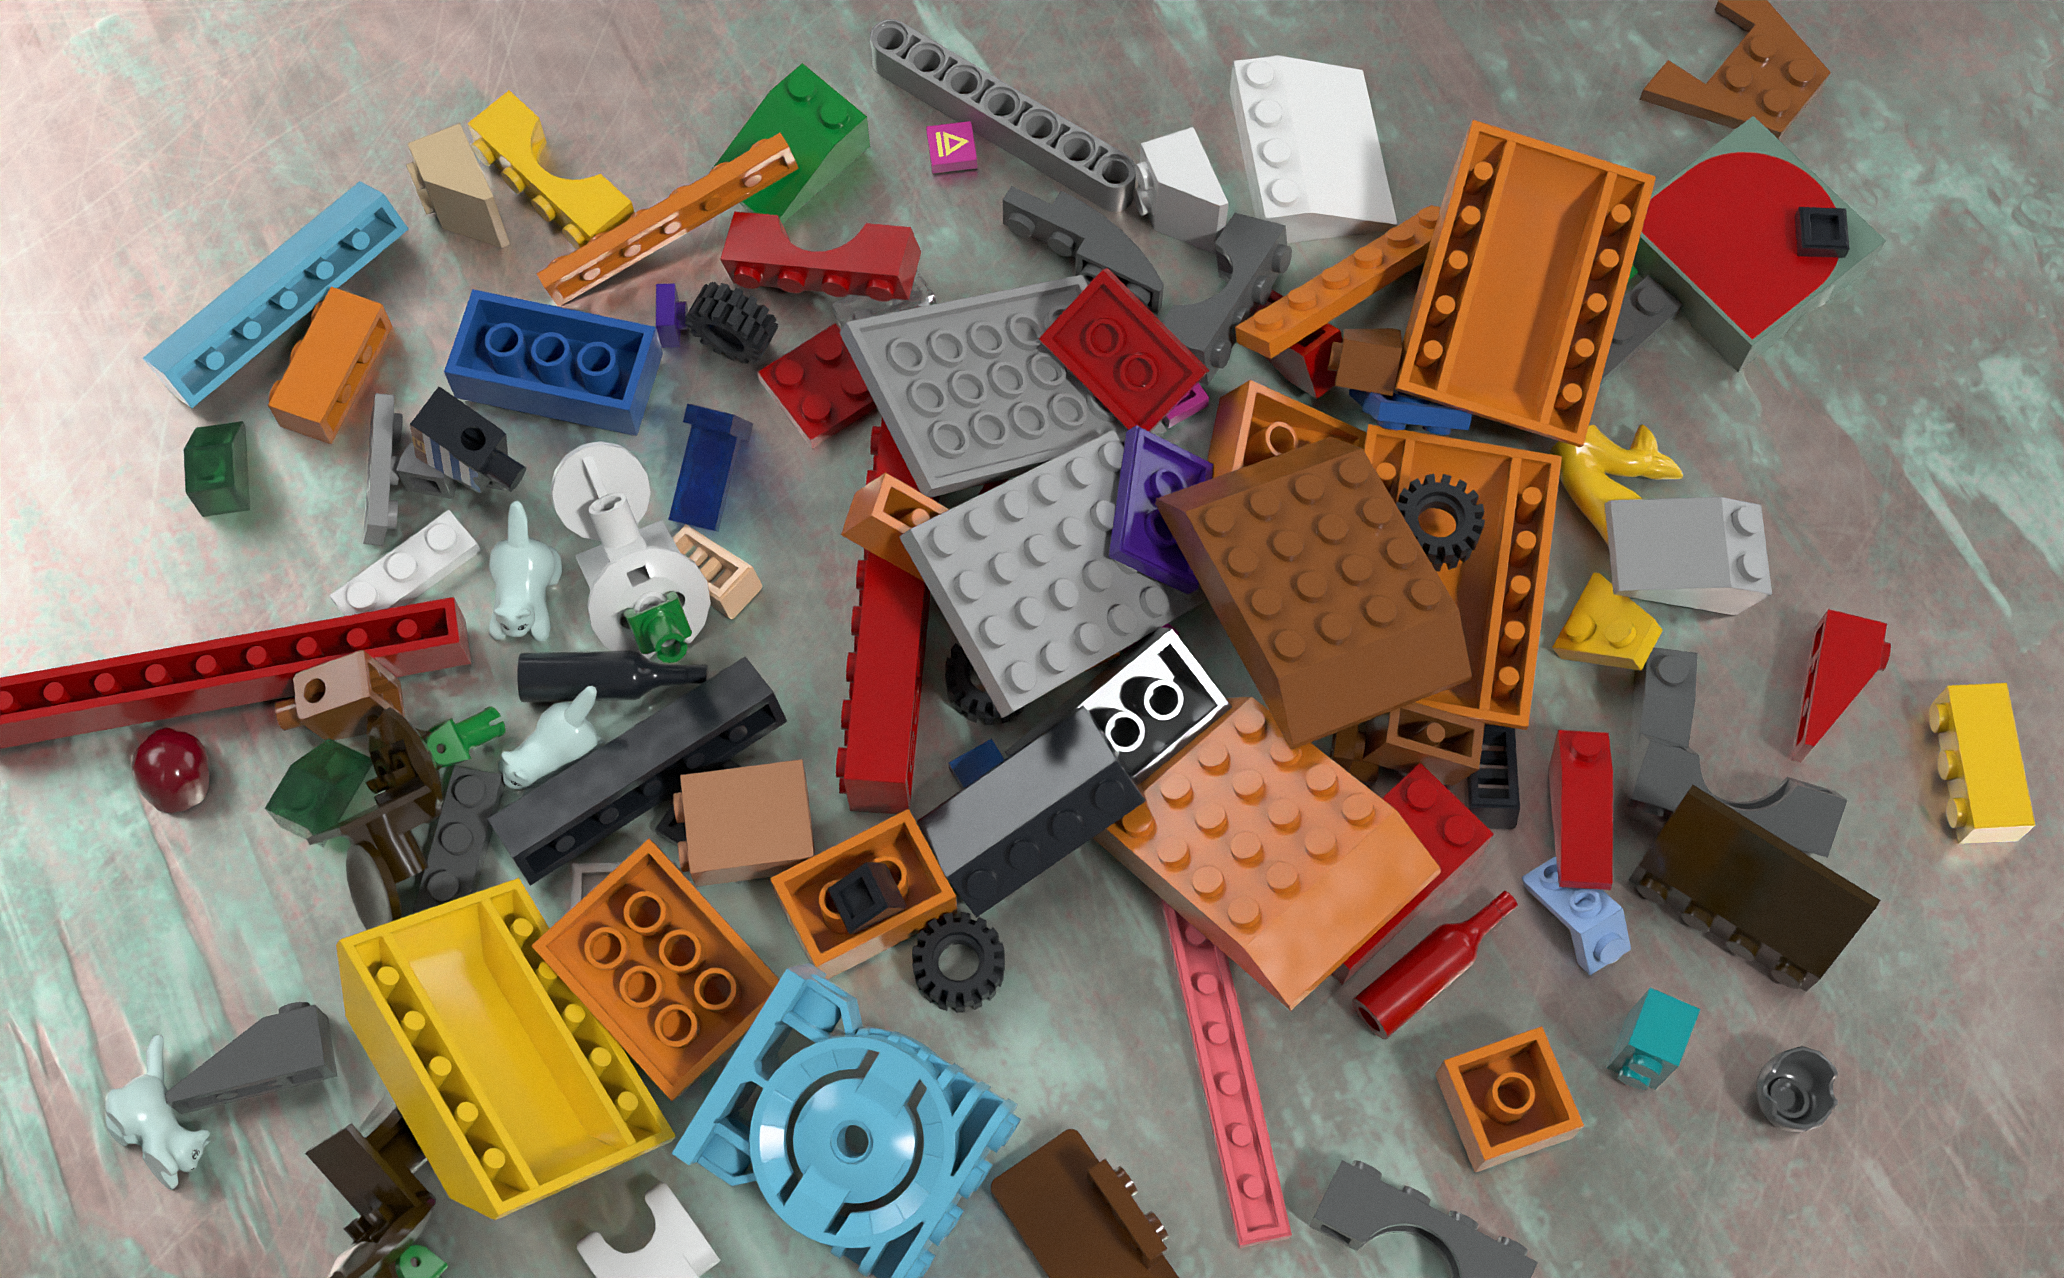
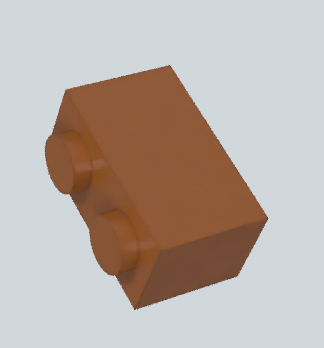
(1425, 735)

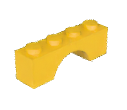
(513, 141)

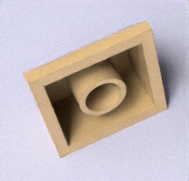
(455, 187)

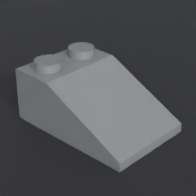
(1689, 552)

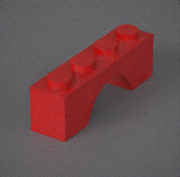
(873, 264)

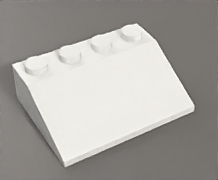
(1310, 148)

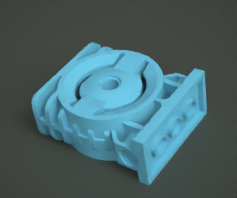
(956, 1114)

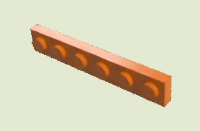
(668, 220)
(1339, 286)

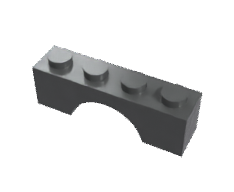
(1249, 261)
(1794, 811)
(1364, 1207)

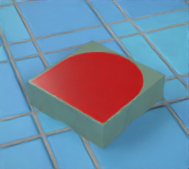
(1728, 243)

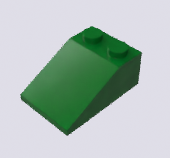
(820, 131)

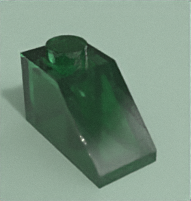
(217, 469)
(318, 789)

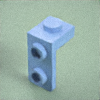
(1590, 914)

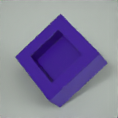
(669, 315)

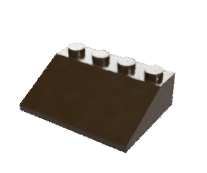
(1752, 890)

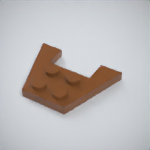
(1764, 77)

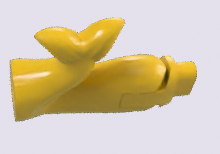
(1585, 470)

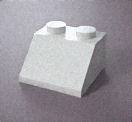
(1180, 190)

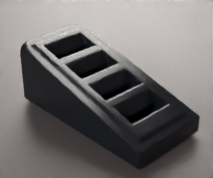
(1495, 806)

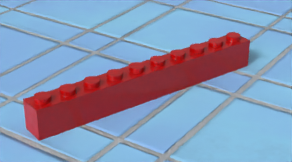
(223, 671)

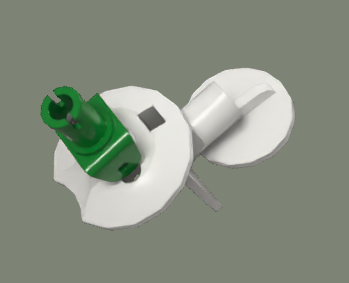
(635, 571)

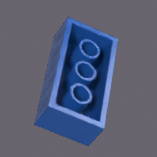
(554, 362)

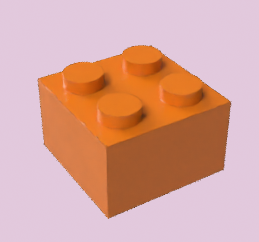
(1508, 1099)

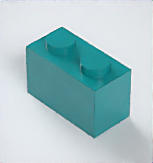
(1652, 1040)

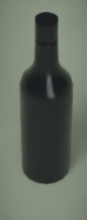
(612, 673)

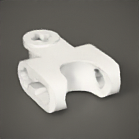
(673, 1252)

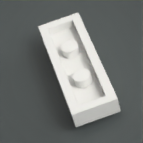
(409, 568)

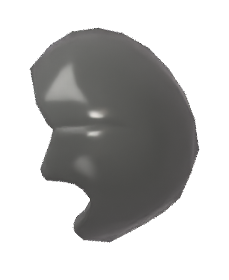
(1797, 1089)

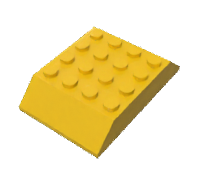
(493, 1053)

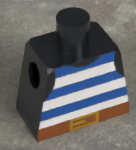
(463, 444)

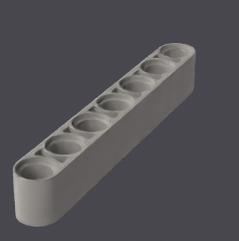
(1011, 132)

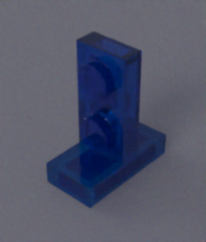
(707, 466)

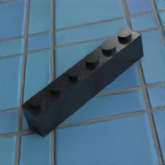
(637, 770)

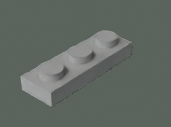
(381, 472)

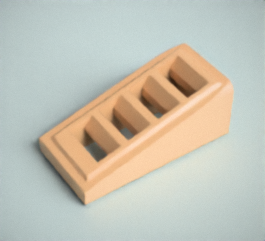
(736, 584)

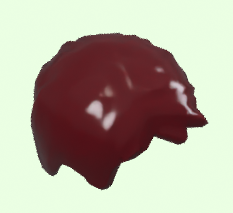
(171, 770)

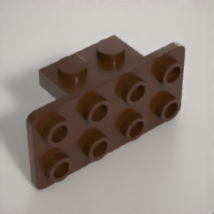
(1081, 1214)

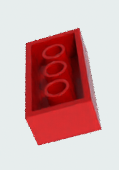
(1449, 835)

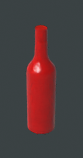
(1427, 969)

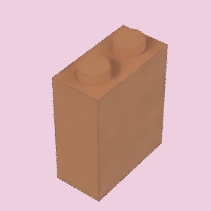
(744, 822)

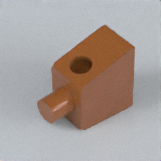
(340, 696)

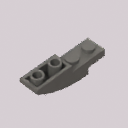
(1087, 235)

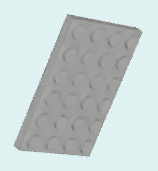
(976, 387)
(1033, 576)

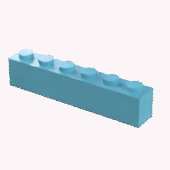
(275, 294)

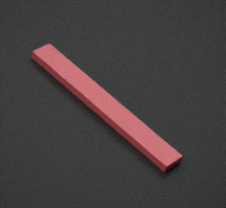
(1228, 1085)

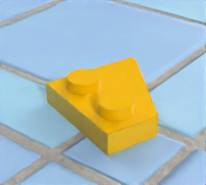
(1607, 629)

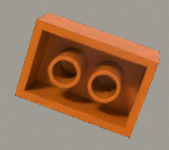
(812, 912)

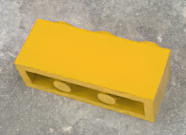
(1981, 763)

